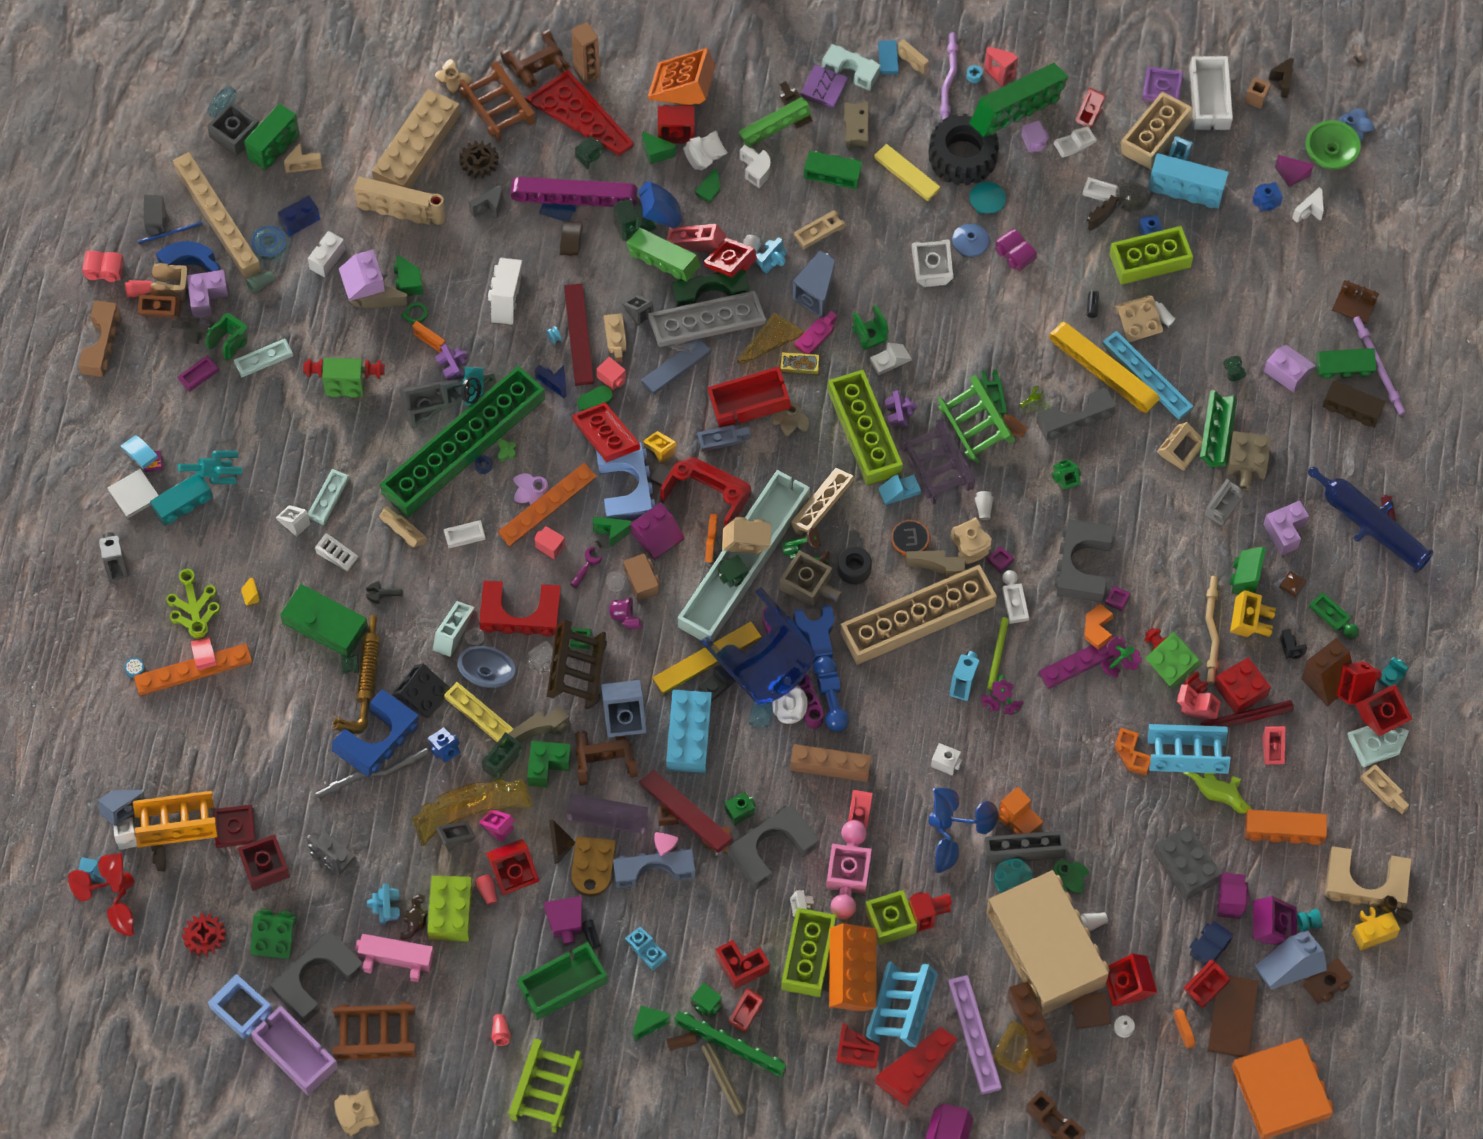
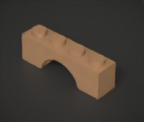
(95, 358)

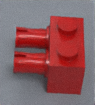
(927, 908)

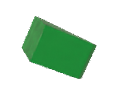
(657, 148)
(649, 1021)

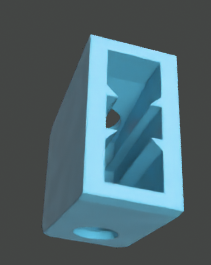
(966, 671)

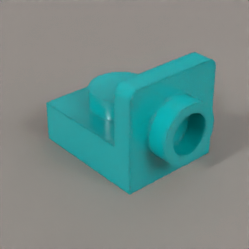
(1393, 673)

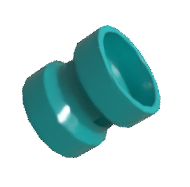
(1309, 920)

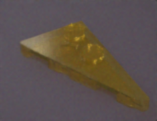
(772, 335)

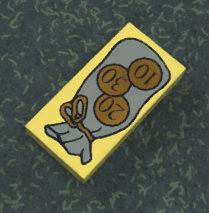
(799, 363)

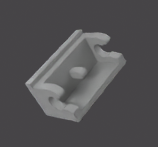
(1224, 502)

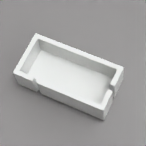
(1211, 93)

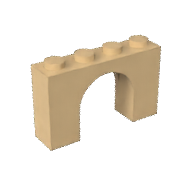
(1342, 887)

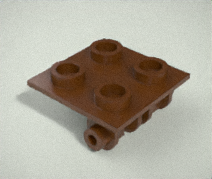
(1355, 301)

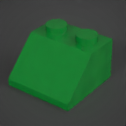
(1248, 570)

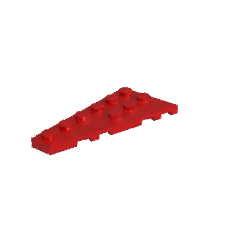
(576, 108)

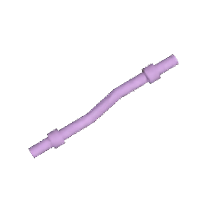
(945, 109)
(1393, 396)

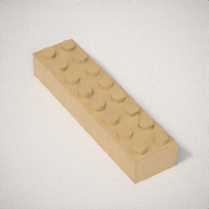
(918, 614)

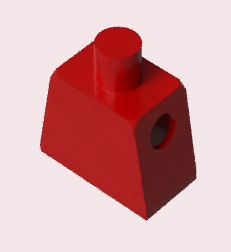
(1357, 681)

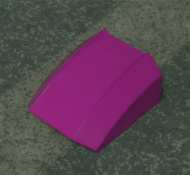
(950, 1123)

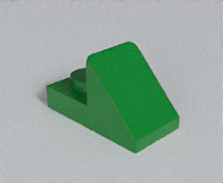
(617, 528)

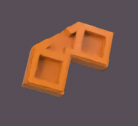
(712, 531)
(1094, 632)
(1133, 760)

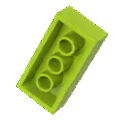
(1151, 255)
(808, 952)

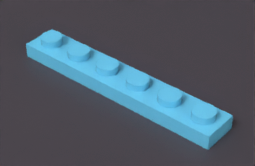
(1142, 369)

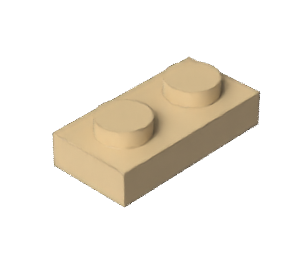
(914, 57)

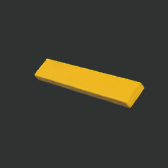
(703, 659)

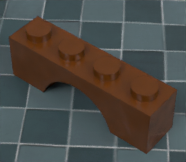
(1039, 1038)

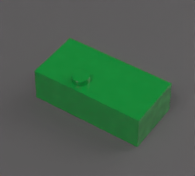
(324, 620)

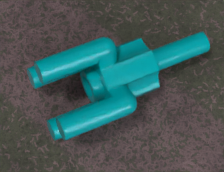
(214, 467)

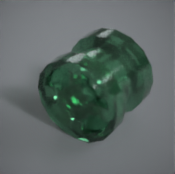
(349, 664)

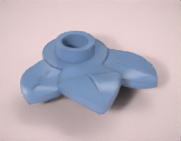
(1358, 121)

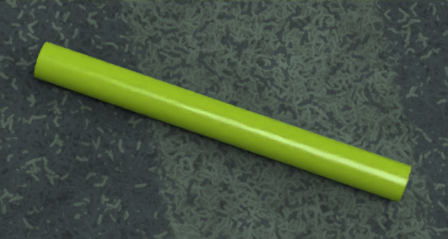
(998, 652)

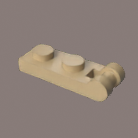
(819, 229)

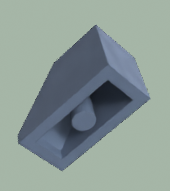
(119, 805)

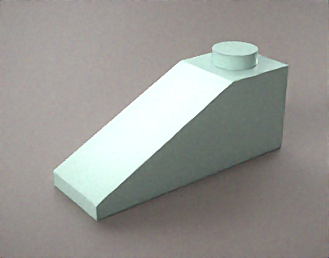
(452, 628)

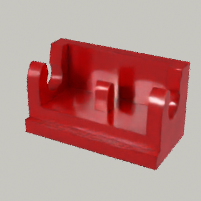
(1206, 983)

